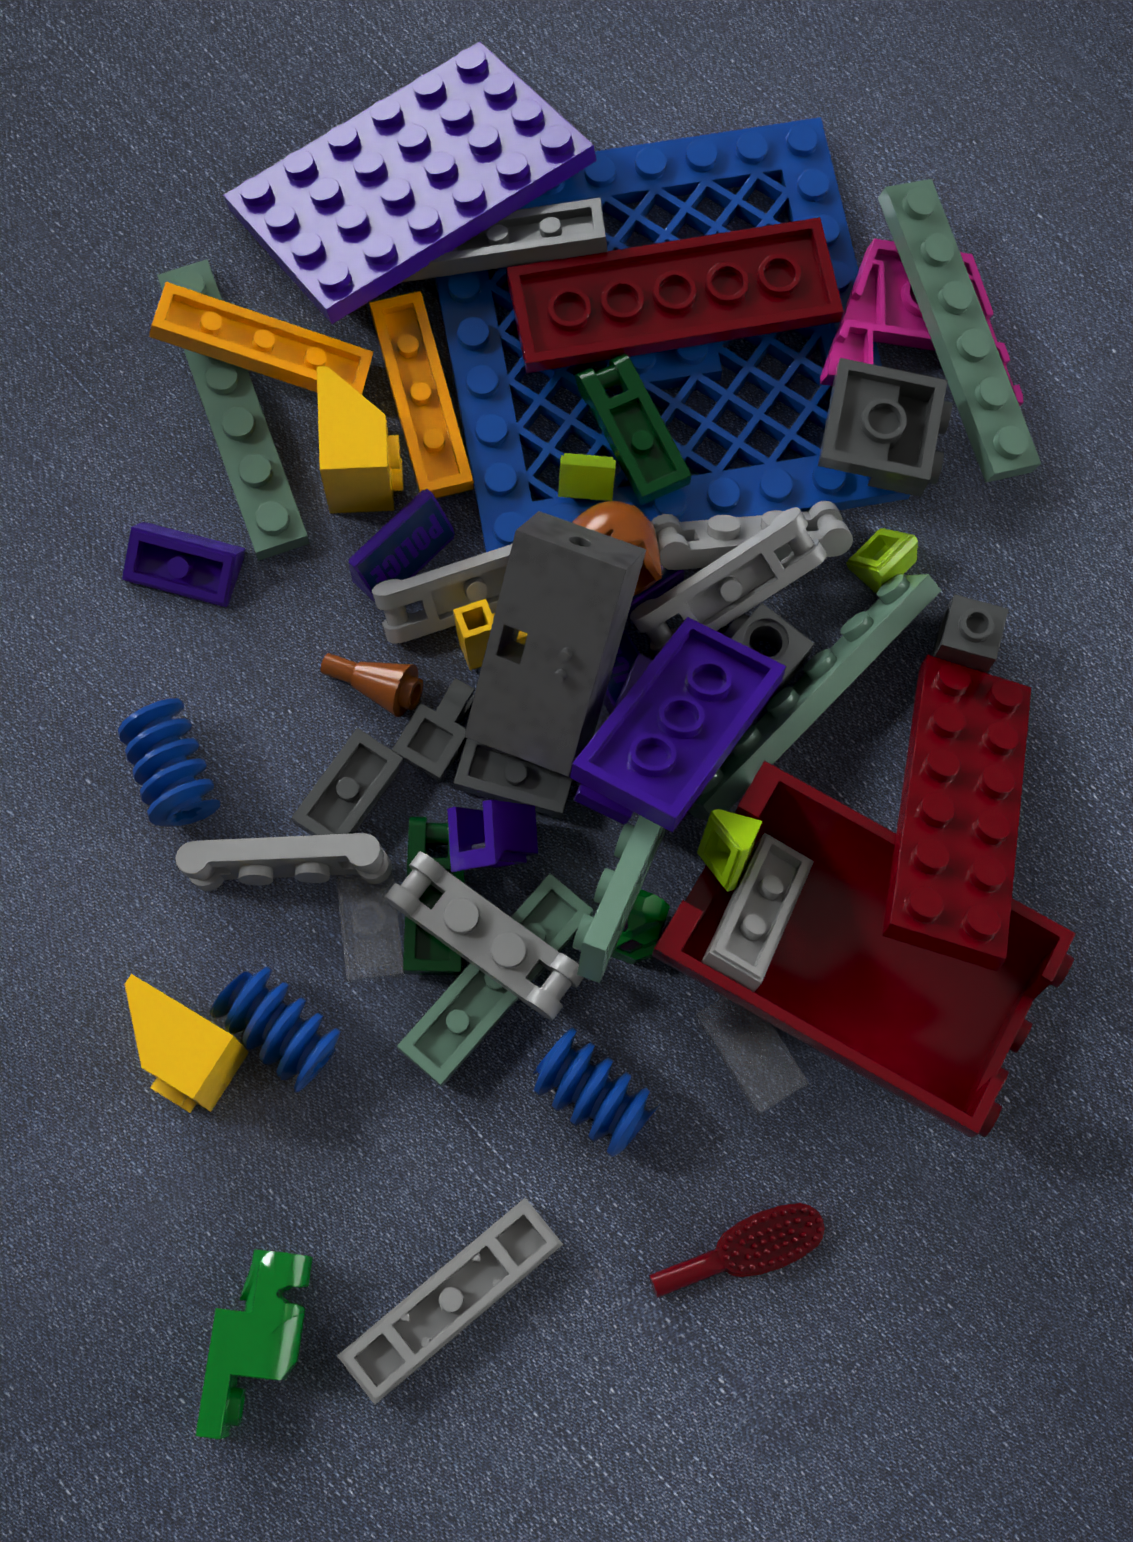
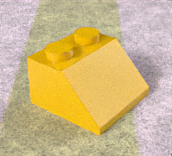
(356, 453)
(181, 1048)

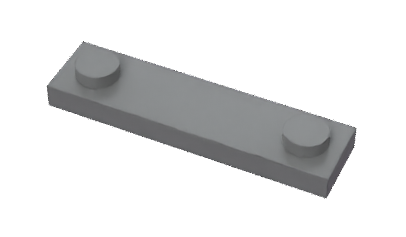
(449, 1301)

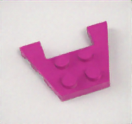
(887, 312)

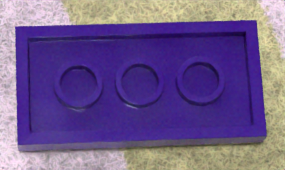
(678, 724)

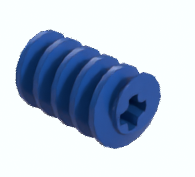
(163, 764)
(275, 1026)
(593, 1093)

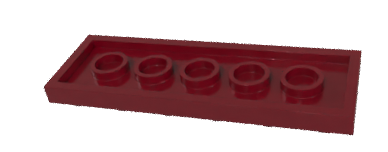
(674, 294)
(959, 814)

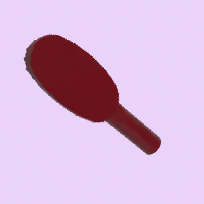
(750, 1248)

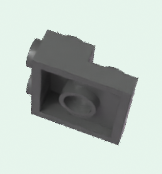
(885, 426)

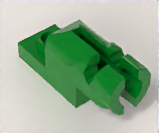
(254, 1341)

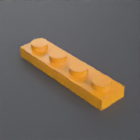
(254, 340)
(421, 395)

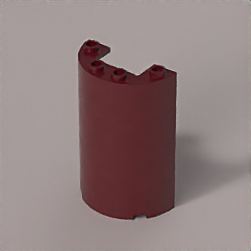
(872, 1003)

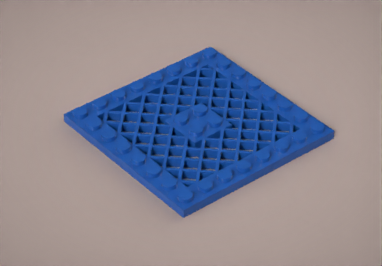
(653, 175)

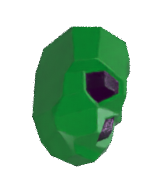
(642, 928)

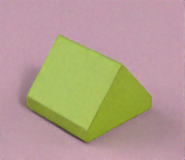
(586, 477)
(883, 557)
(728, 845)

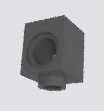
(765, 625)
(970, 633)

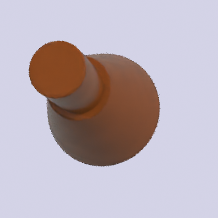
(386, 684)

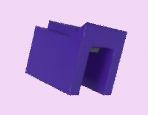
(492, 836)

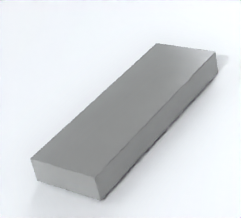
(758, 912)

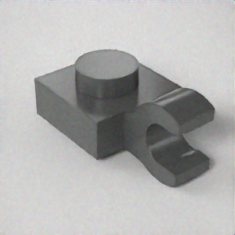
(435, 737)

